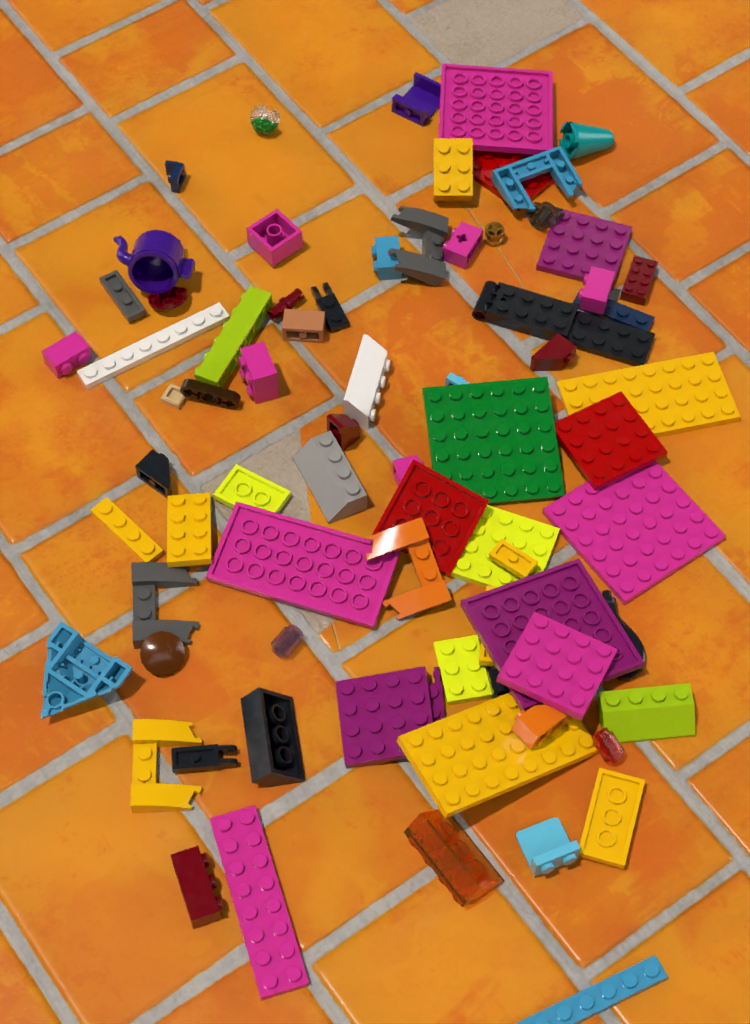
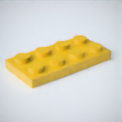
(189, 530)
(611, 818)

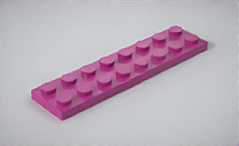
(259, 903)

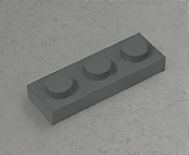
(122, 296)

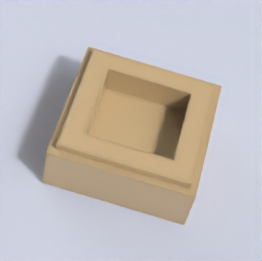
(173, 397)

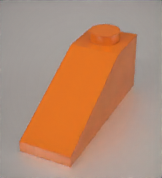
(538, 723)

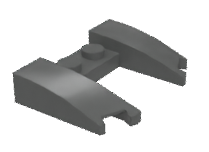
(429, 265)
(145, 581)

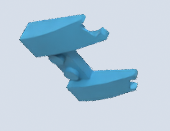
(554, 161)

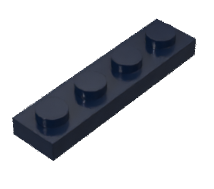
(622, 314)

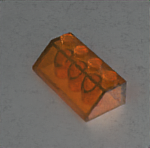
(453, 857)

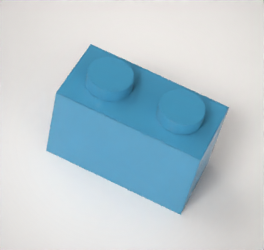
(384, 263)

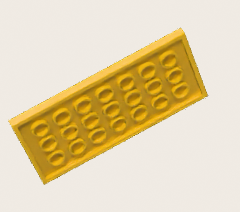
(667, 394)
(480, 757)

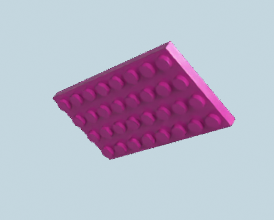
(302, 565)

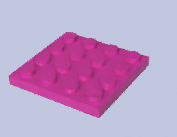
(557, 665)

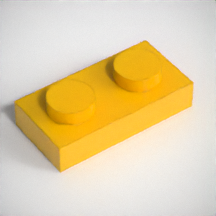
(513, 559)

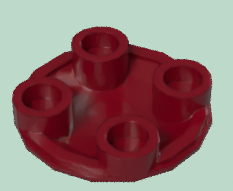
(169, 299)

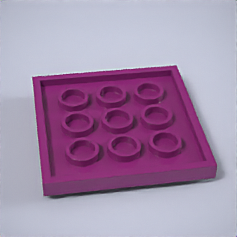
(583, 242)
(378, 711)

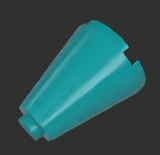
(584, 139)

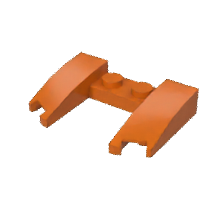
(433, 589)

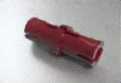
(285, 303)

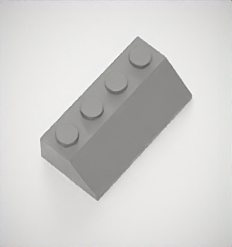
(330, 478)

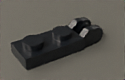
(334, 314)
(202, 758)

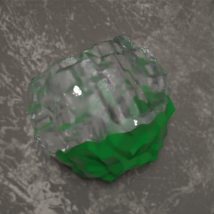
(264, 120)

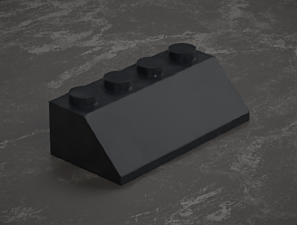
(272, 738)

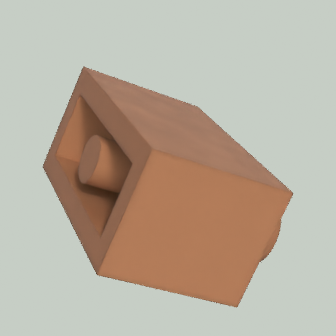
(303, 325)

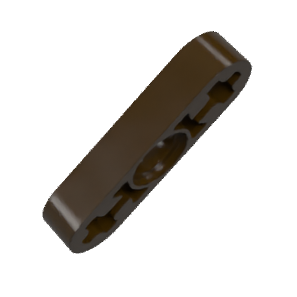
(202, 392)

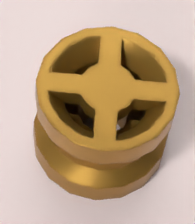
(495, 229)

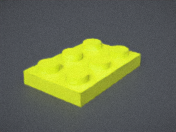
(252, 490)
(460, 670)

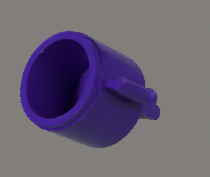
(155, 261)

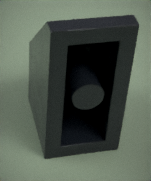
(155, 472)

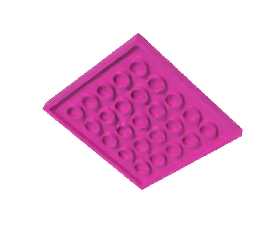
(497, 108)
(634, 529)

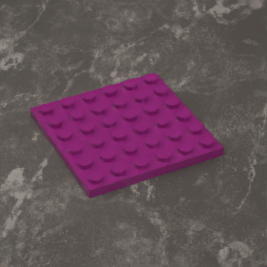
(561, 594)

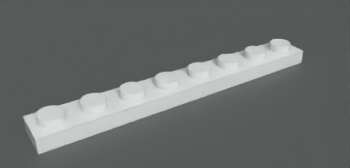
(153, 346)

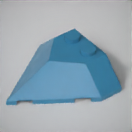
(77, 671)

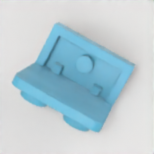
(547, 846)

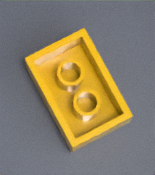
(452, 169)

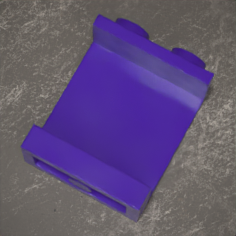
(420, 101)

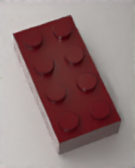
(639, 280)

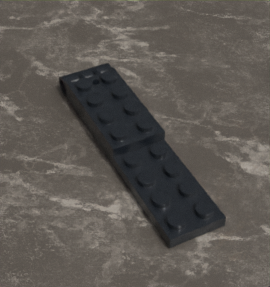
(547, 316)

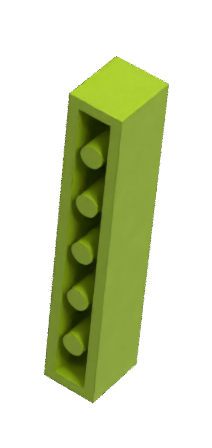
(235, 334)

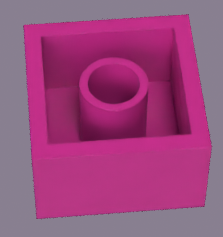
(274, 237)
(258, 373)

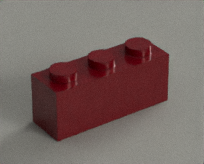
(197, 886)

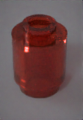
(608, 745)

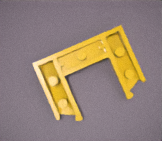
(145, 791)

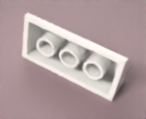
(366, 382)

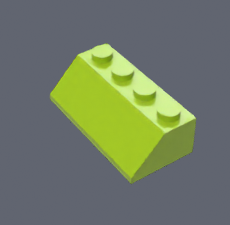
(648, 713)

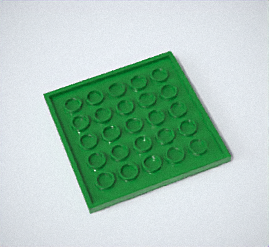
(496, 439)

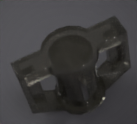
(545, 212)

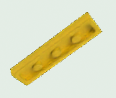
(126, 531)

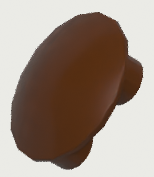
(162, 653)

